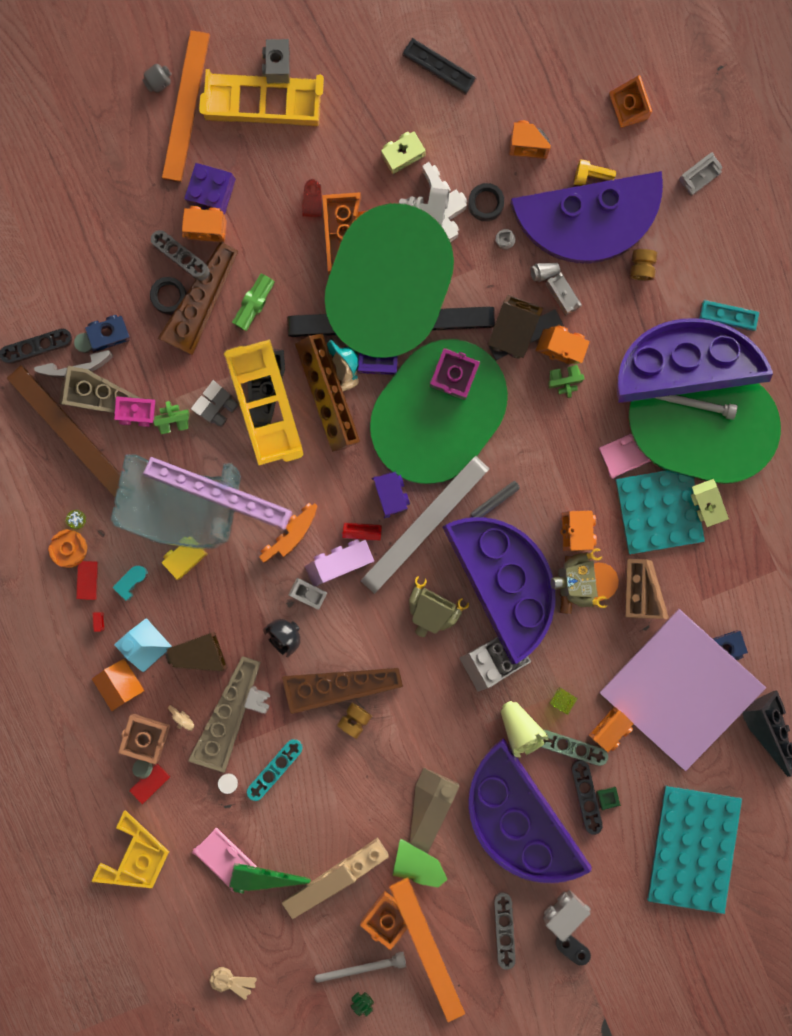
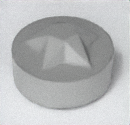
(505, 239)

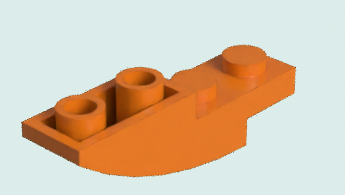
(297, 530)

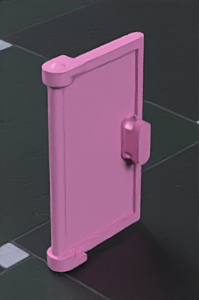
(622, 457)
(219, 856)

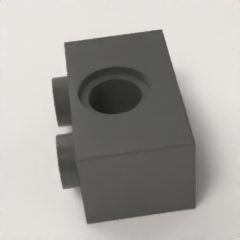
(276, 50)

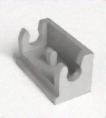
(701, 174)
(563, 294)
(255, 700)

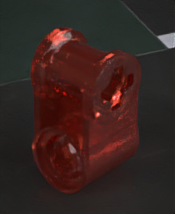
(312, 201)

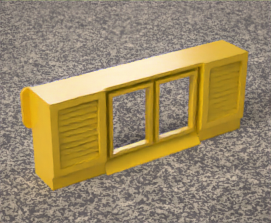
(222, 99)
(277, 439)

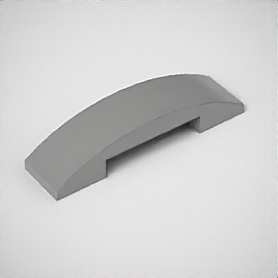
(98, 360)

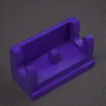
(377, 365)

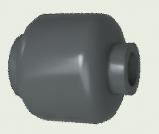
(157, 78)

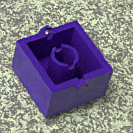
(209, 188)
(391, 494)

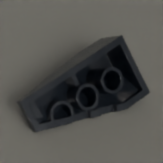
(263, 388)
(767, 724)

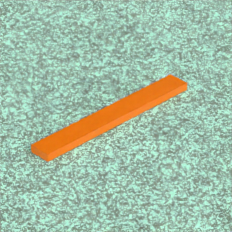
(186, 106)
(427, 949)

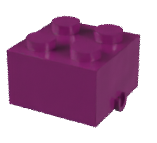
(454, 374)

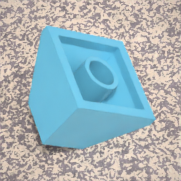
(143, 645)

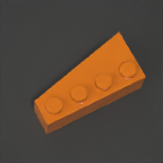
(339, 214)

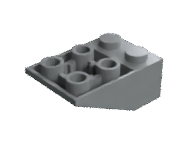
(489, 664)

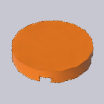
(67, 548)
(606, 580)

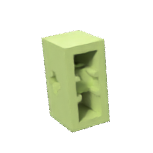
(398, 161)
(709, 493)

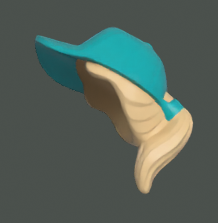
(346, 365)

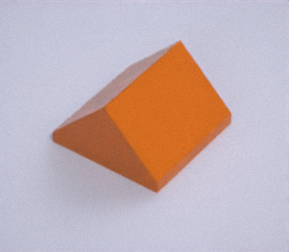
(631, 102)
(118, 684)

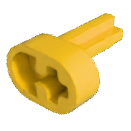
(585, 169)

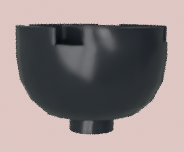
(283, 636)

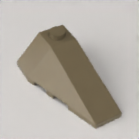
(90, 391)
(431, 803)

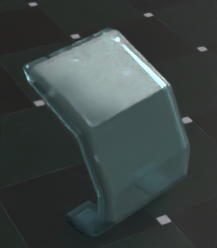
(169, 513)

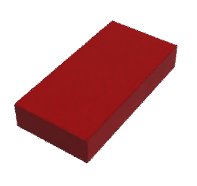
(362, 531)
(87, 580)
(147, 787)

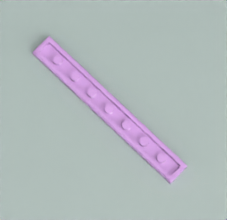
(217, 493)

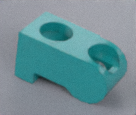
(130, 580)

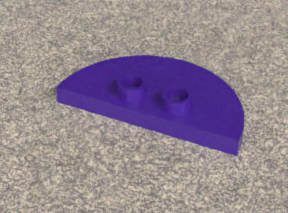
(591, 219)
(689, 358)
(508, 580)
(519, 824)

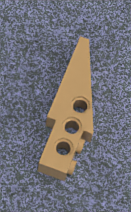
(336, 878)

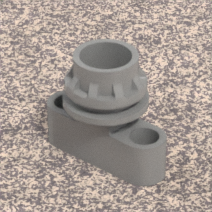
(436, 205)

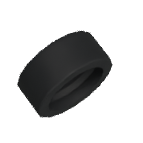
(489, 188)
(156, 287)

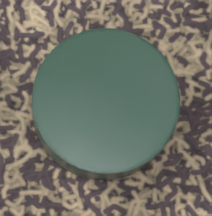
(82, 343)
(142, 769)

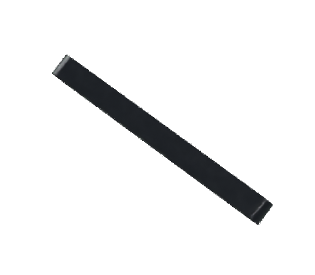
(447, 320)

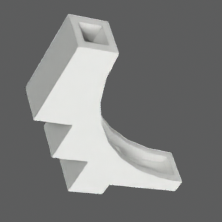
(456, 202)

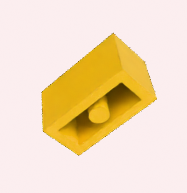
(182, 560)

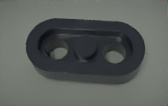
(573, 949)

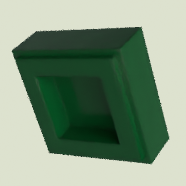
(608, 798)

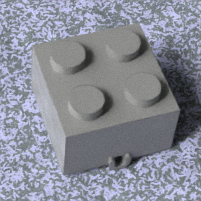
(566, 915)

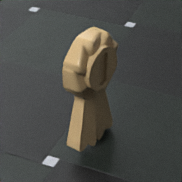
(181, 718)
(222, 980)

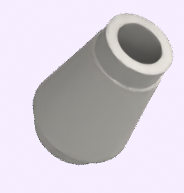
(543, 271)

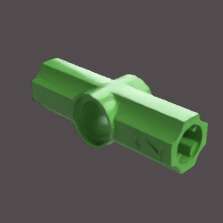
(253, 302)

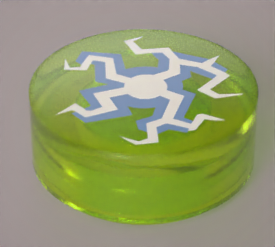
(76, 519)

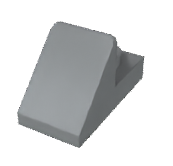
(307, 593)

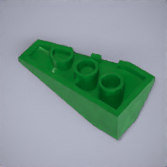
(255, 878)

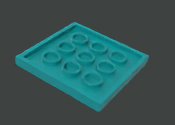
(658, 511)

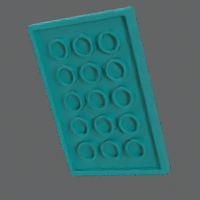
(694, 849)

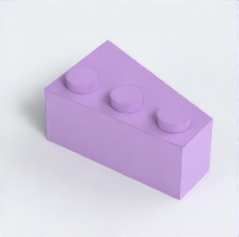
(339, 562)

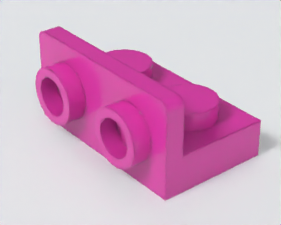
(134, 410)

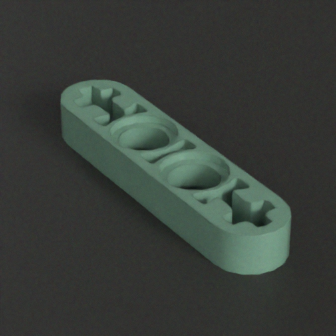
(572, 744)

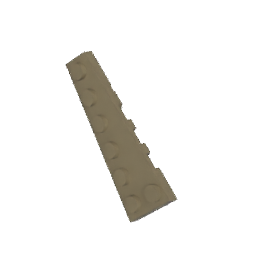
(220, 733)

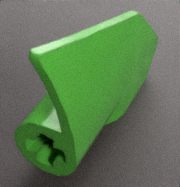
(418, 866)

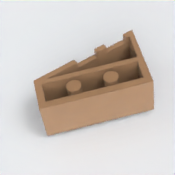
(643, 591)

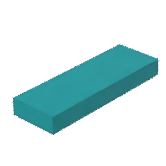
(729, 315)

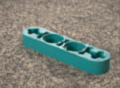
(273, 768)

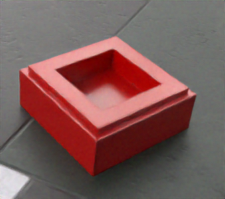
(98, 621)

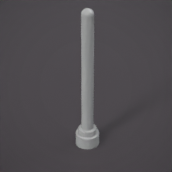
(726, 410)
(397, 961)

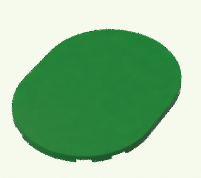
(389, 280)
(430, 432)
(704, 441)

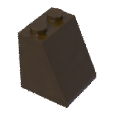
(515, 326)
(199, 653)

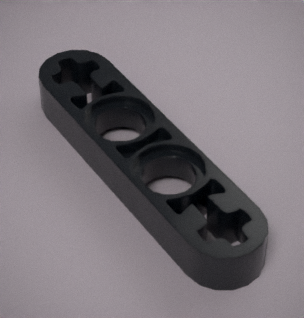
(36, 348)
(585, 797)

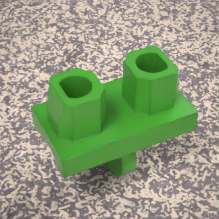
(574, 377)
(163, 421)

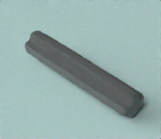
(496, 500)

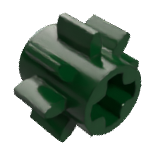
(362, 1004)

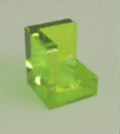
(563, 700)

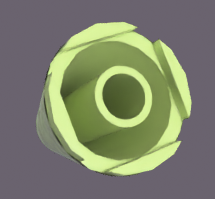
(521, 729)

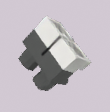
(210, 411)

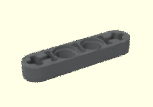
(181, 253)
(504, 930)

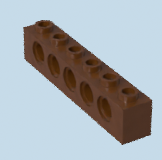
(327, 392)

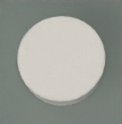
(227, 783)

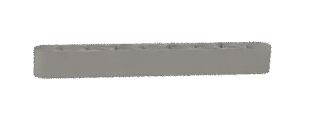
(424, 524)

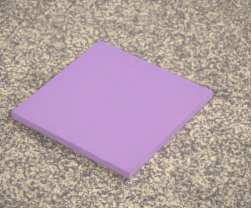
(682, 689)

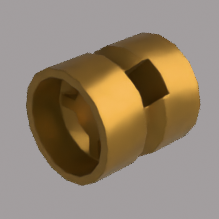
(643, 263)
(359, 715)

